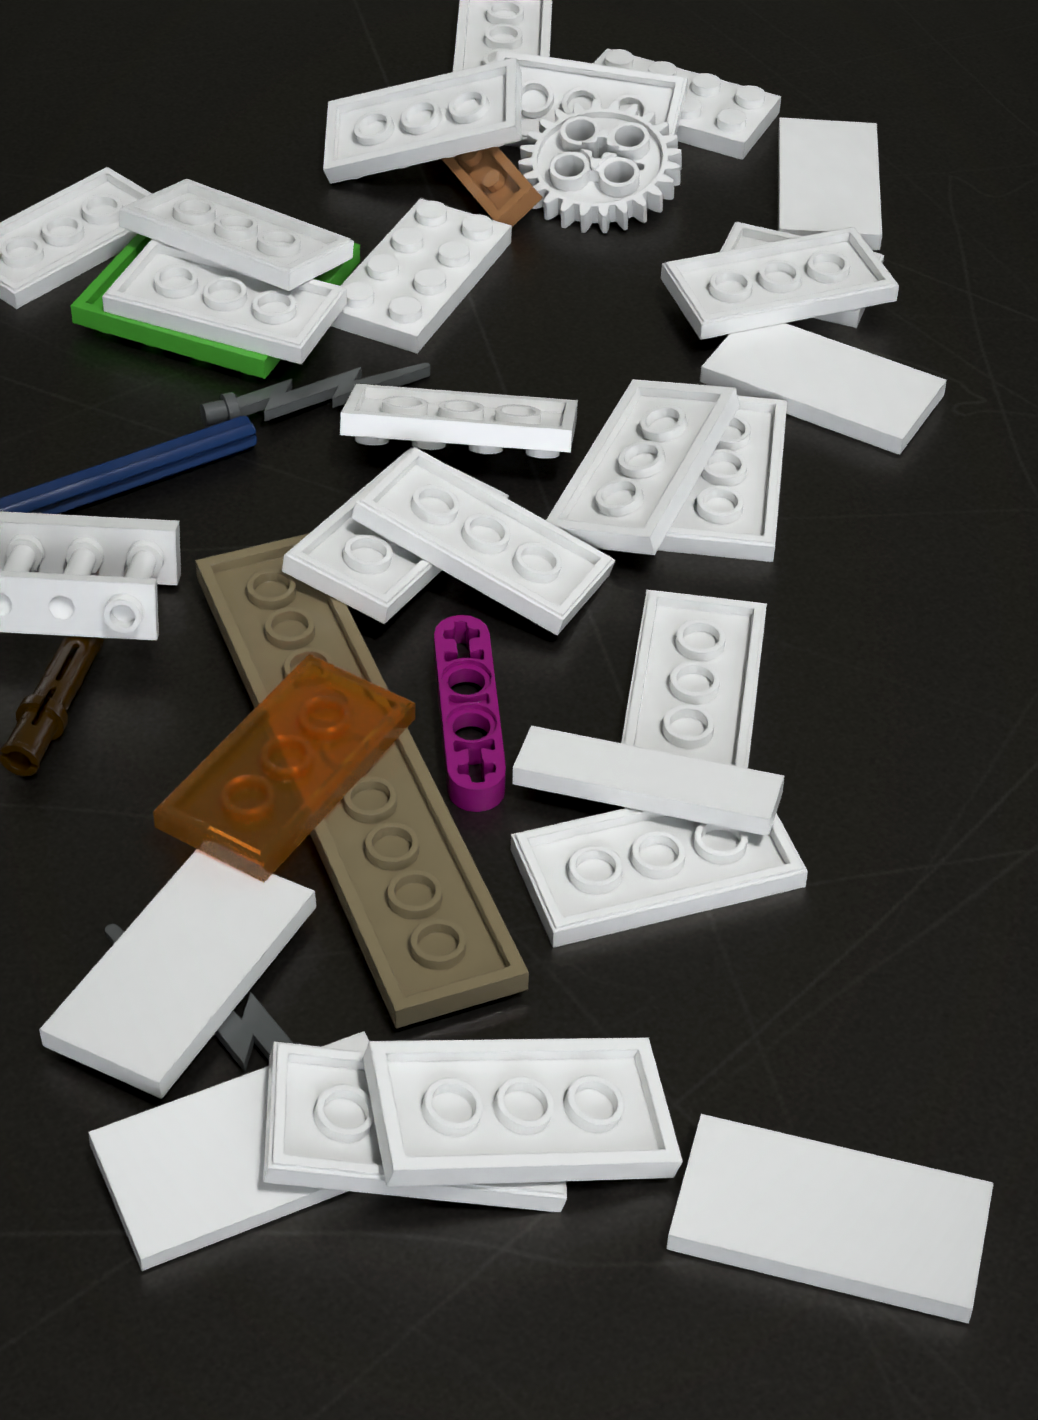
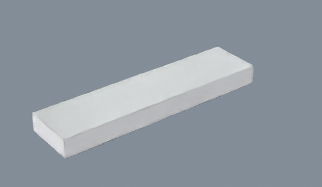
(649, 780)

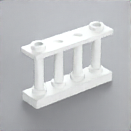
(85, 574)

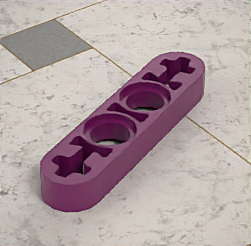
(469, 710)

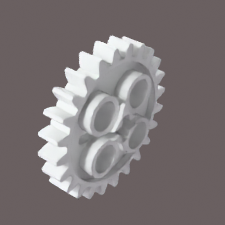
(601, 165)

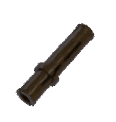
(44, 713)

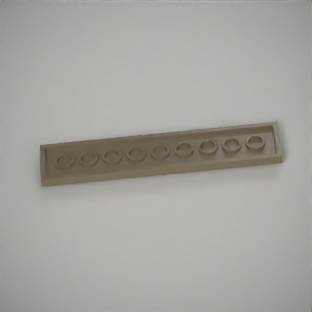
(390, 839)

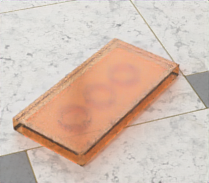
(284, 767)

